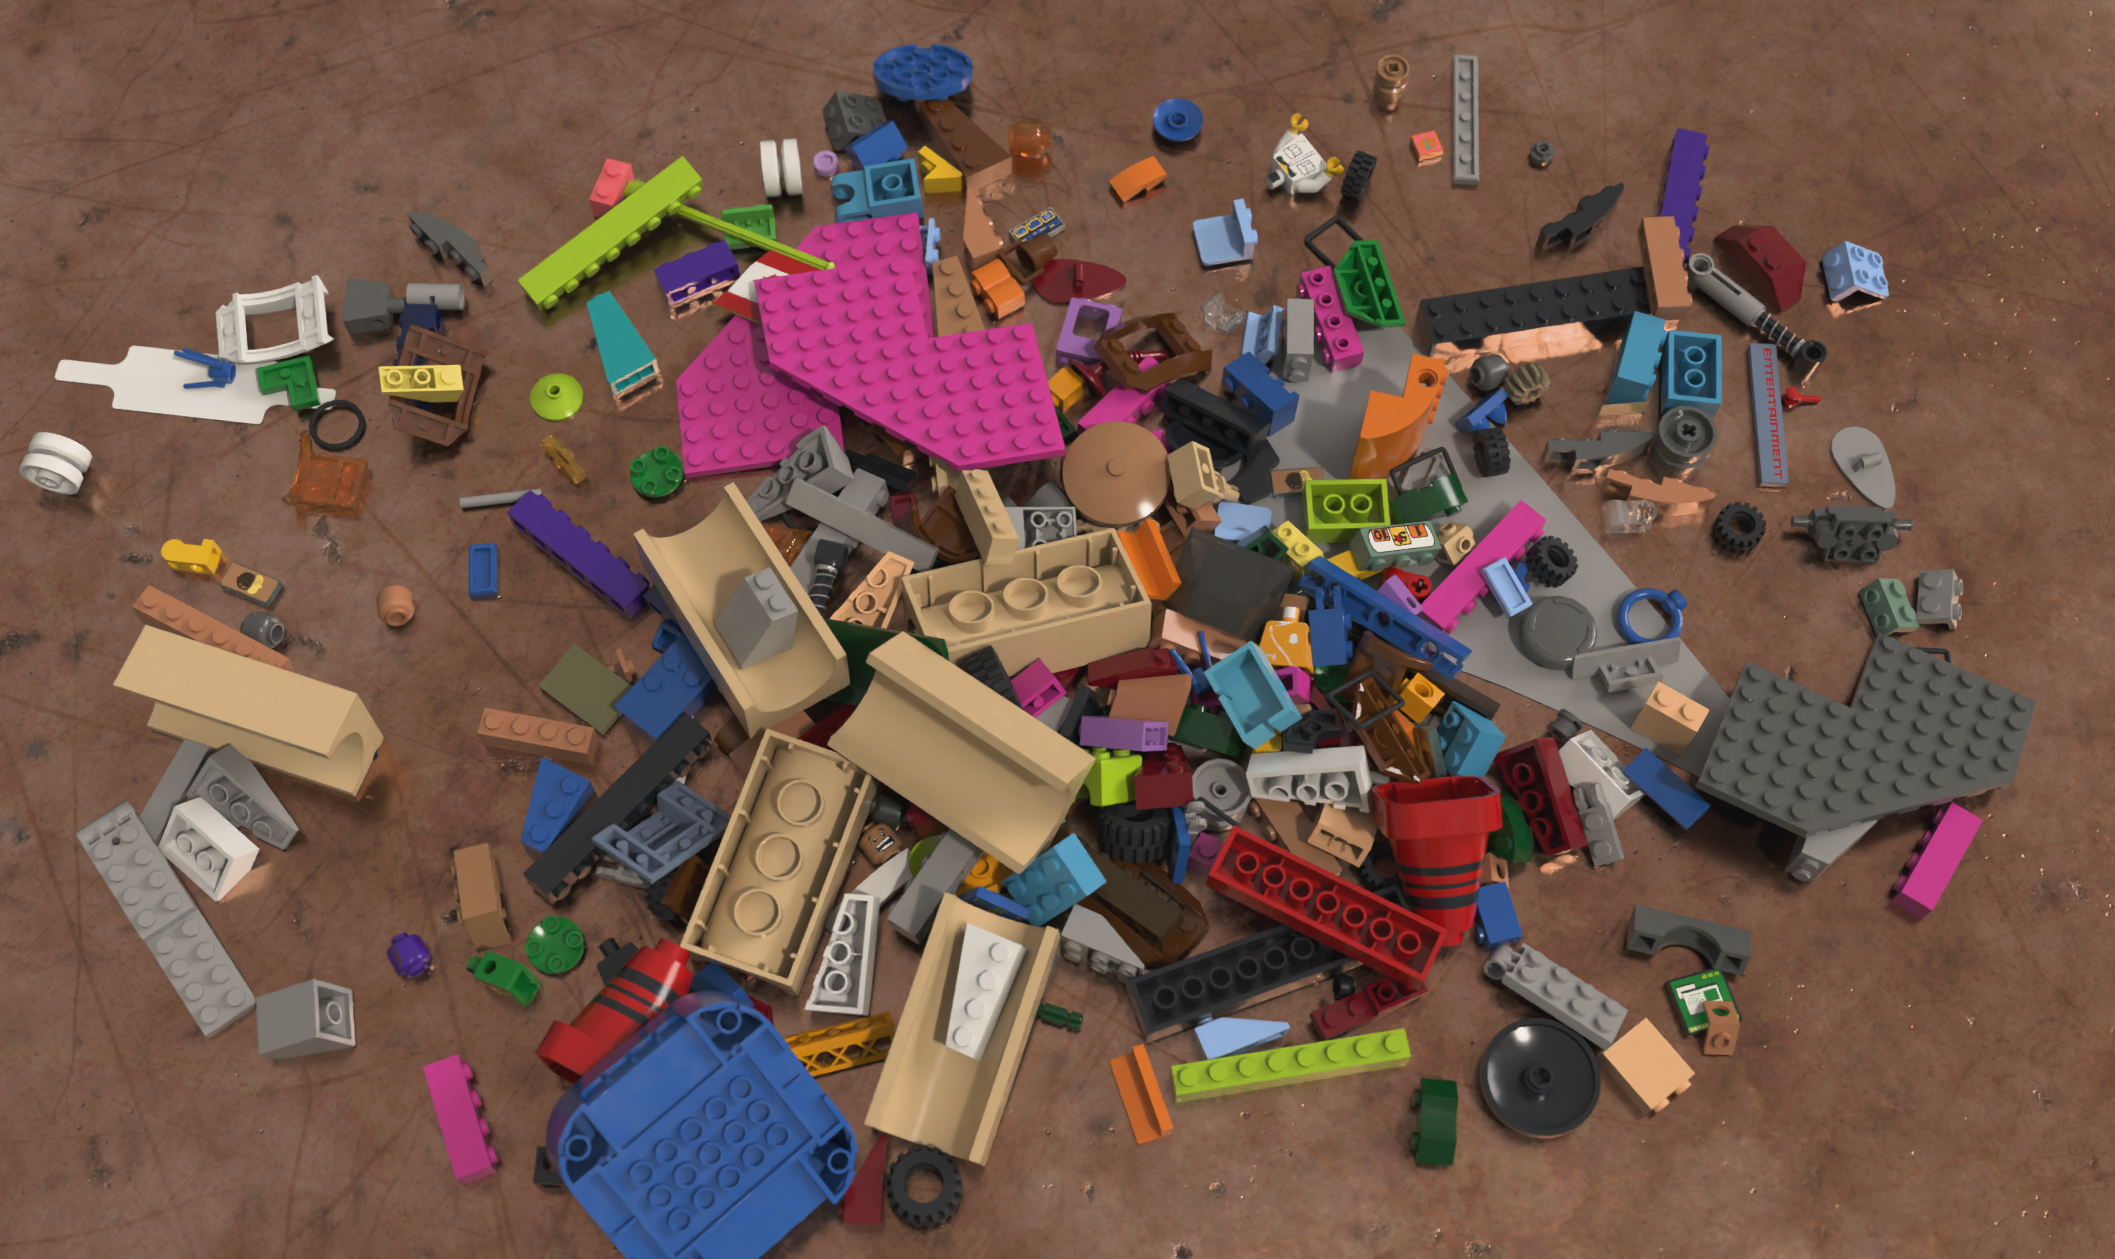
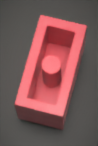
(610, 187)

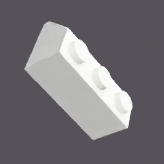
(1590, 762)
(207, 847)

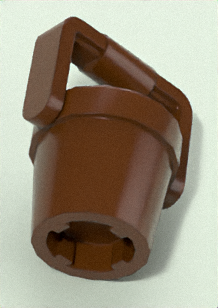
(1032, 255)

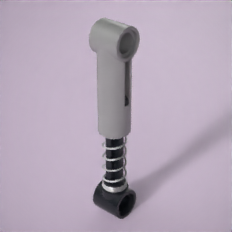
(1753, 312)
(830, 559)

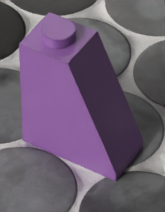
(1123, 733)

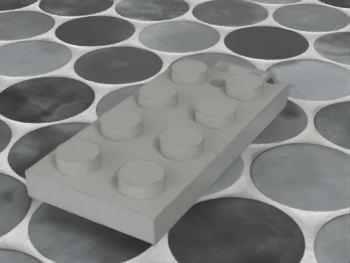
(1557, 992)

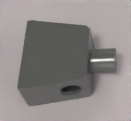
(370, 306)

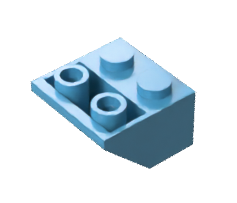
(1468, 741)

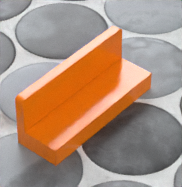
(1151, 560)
(1141, 1095)

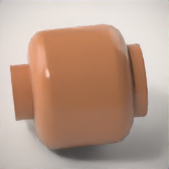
(395, 605)

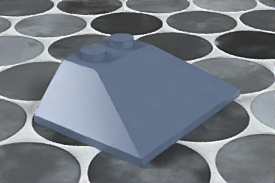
(669, 836)

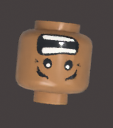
(879, 843)

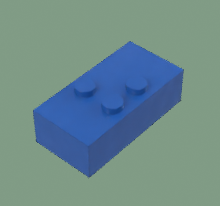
(669, 689)

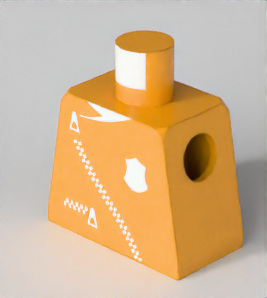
(1288, 642)

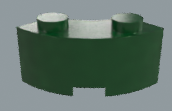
(1430, 502)
(1515, 838)
(1435, 1121)

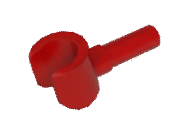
(1792, 397)

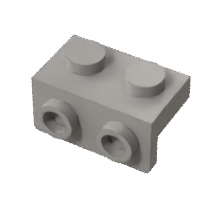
(1939, 597)

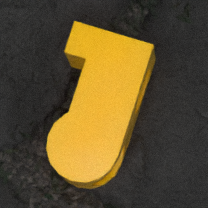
(192, 557)

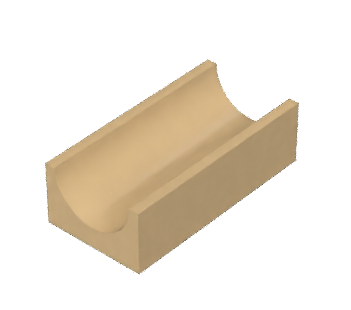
(697, 579)
(1054, 603)
(255, 707)
(963, 752)
(781, 861)
(937, 1092)

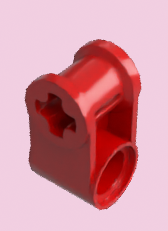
(1411, 582)

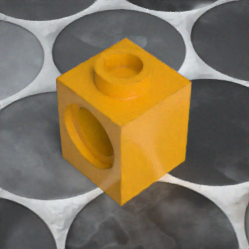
(1066, 388)
(1419, 697)

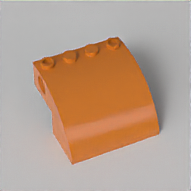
(1397, 424)

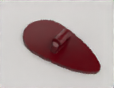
(1078, 280)

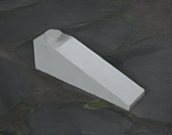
(816, 461)
(243, 797)

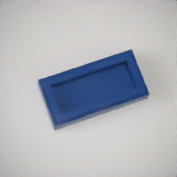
(483, 570)

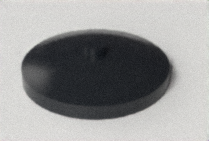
(1540, 1078)

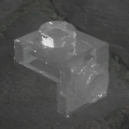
(1221, 315)

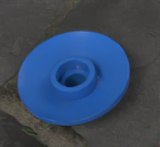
(1178, 112)

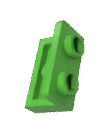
(756, 219)

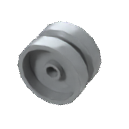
(1226, 788)

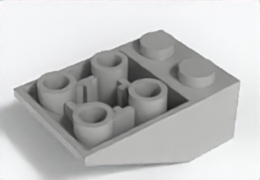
(1042, 524)
(1094, 941)

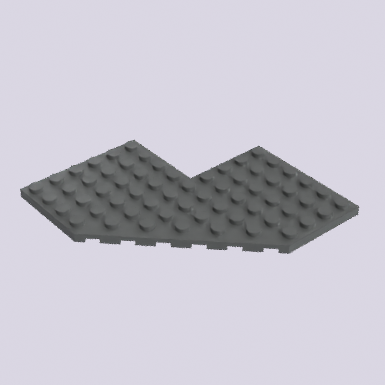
(1906, 742)

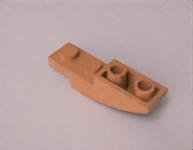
(1669, 497)

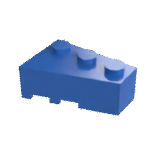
(1260, 392)
(555, 805)

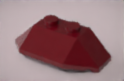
(1766, 261)

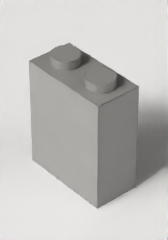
(1298, 339)

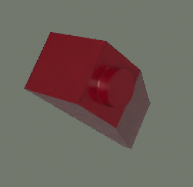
(1131, 665)
(866, 1193)

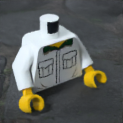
(1298, 164)

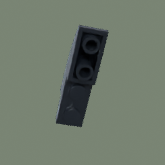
(1587, 219)

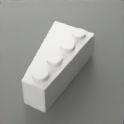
(1325, 776)
(848, 960)
(982, 986)

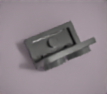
(851, 116)

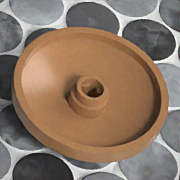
(1116, 474)

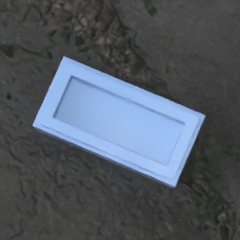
(1506, 587)

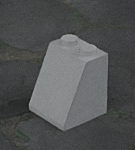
(757, 619)
(1818, 852)
(305, 1020)

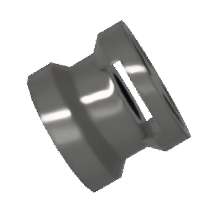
(1564, 726)

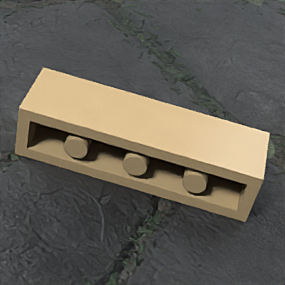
(986, 517)

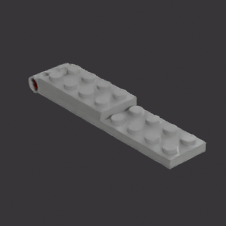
(167, 918)

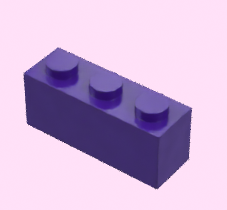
(697, 272)

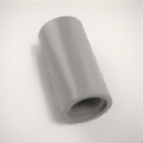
(444, 295)

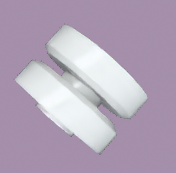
(778, 168)
(55, 463)

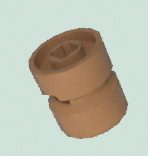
(1391, 77)

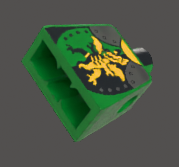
(505, 978)

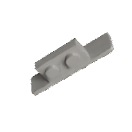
(1627, 665)

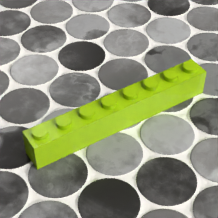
(611, 233)
(1289, 1065)

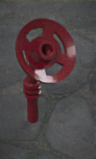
(1094, 371)

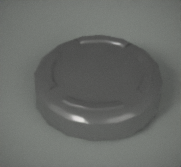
(1557, 631)

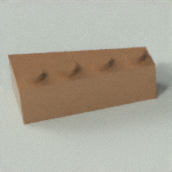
(953, 299)

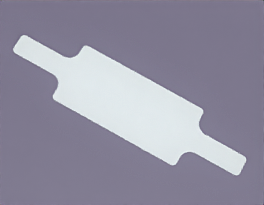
(155, 380)

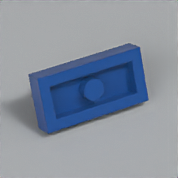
(1492, 406)

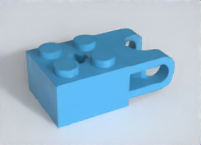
(878, 191)

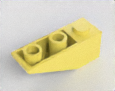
(422, 383)

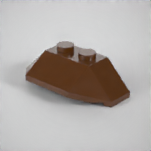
(1386, 739)

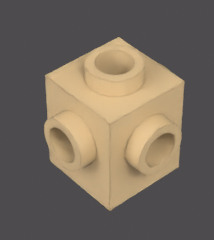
(1455, 542)

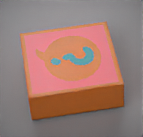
(1426, 145)

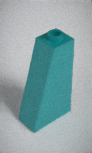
(621, 348)

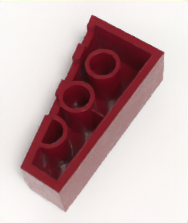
(1544, 794)

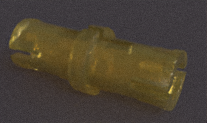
(553, 448)

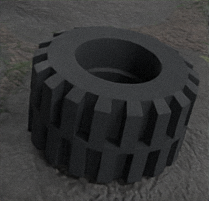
(1133, 833)
(915, 1162)

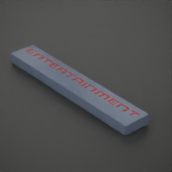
(1767, 415)

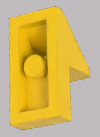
(940, 174)

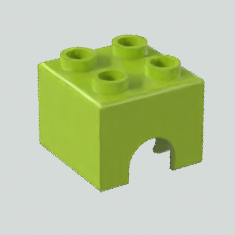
(1110, 777)

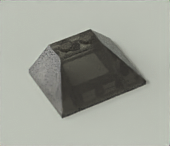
(1228, 585)

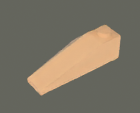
(878, 595)

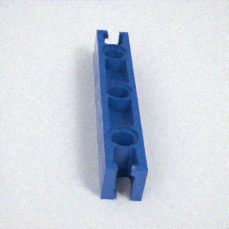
(1403, 628)

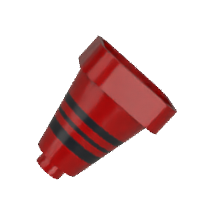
(1439, 844)
(618, 1011)

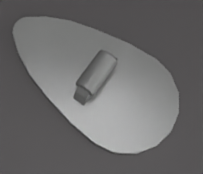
(1865, 465)

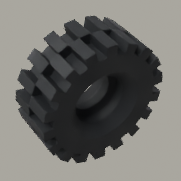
(989, 670)

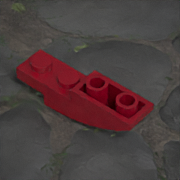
(1363, 1007)

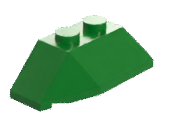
(1367, 286)

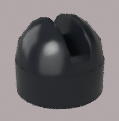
(1343, 985)

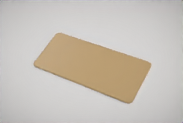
(1623, 408)

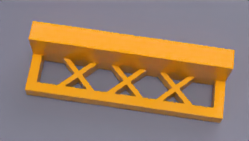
(841, 1036)

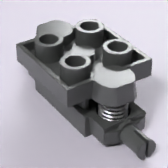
(1853, 531)

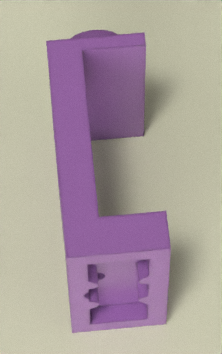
(1079, 347)

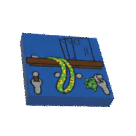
(1178, 845)
(995, 904)

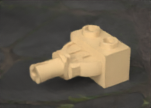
(1195, 478)

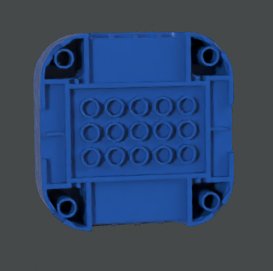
(700, 1136)

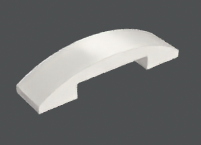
(881, 883)

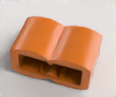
(997, 288)

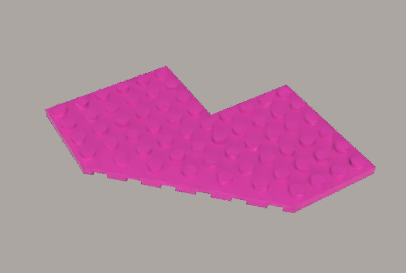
(866, 347)
(744, 412)

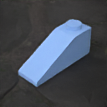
(1235, 1036)

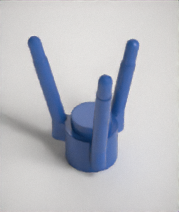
(219, 370)
(1200, 683)

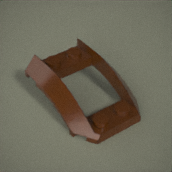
(446, 352)
(1187, 362)
(1185, 938)

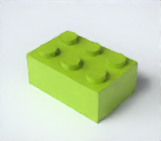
(1341, 507)

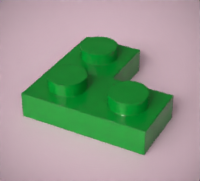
(291, 375)

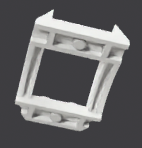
(311, 319)

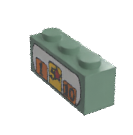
(1395, 546)

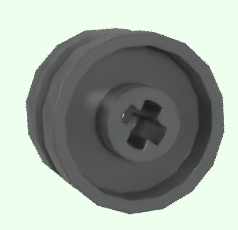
(1683, 440)

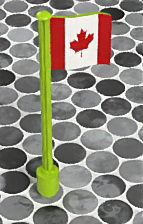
(779, 261)

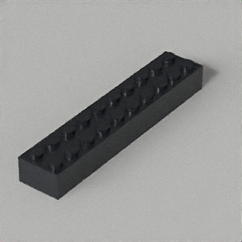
(1532, 313)
(1236, 976)

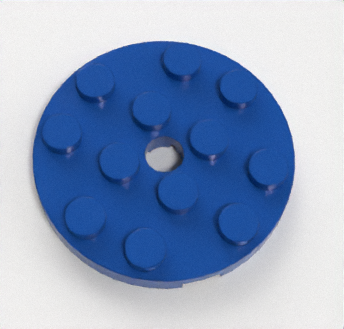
(922, 72)

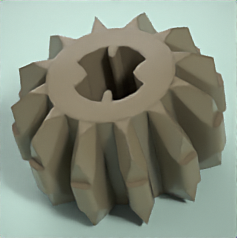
(1526, 383)

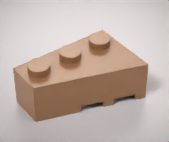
(479, 897)

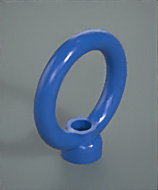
(1672, 603)

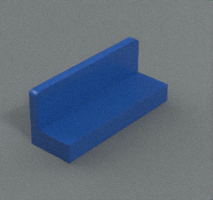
(1666, 789)

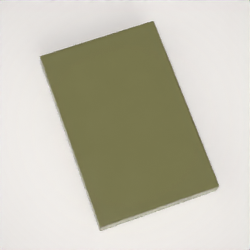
(586, 688)

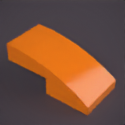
(1137, 177)

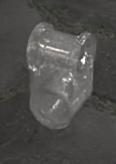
(1627, 516)

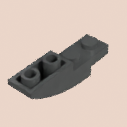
(451, 241)
(1607, 451)

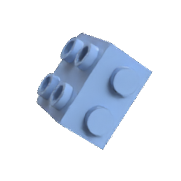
(1226, 237)
(1854, 269)
(1240, 520)

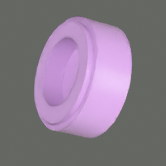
(825, 163)

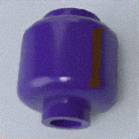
(408, 955)

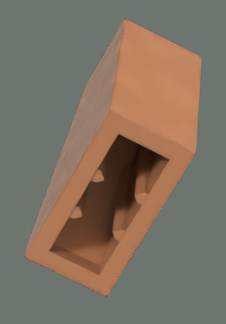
(1151, 699)

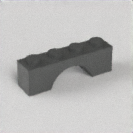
(1722, 945)

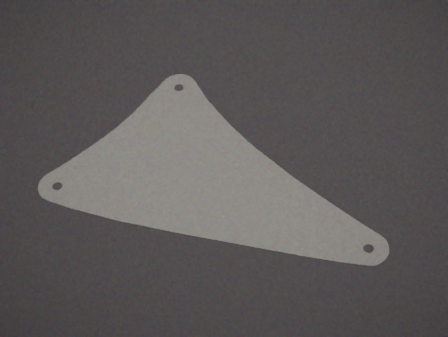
(1326, 436)

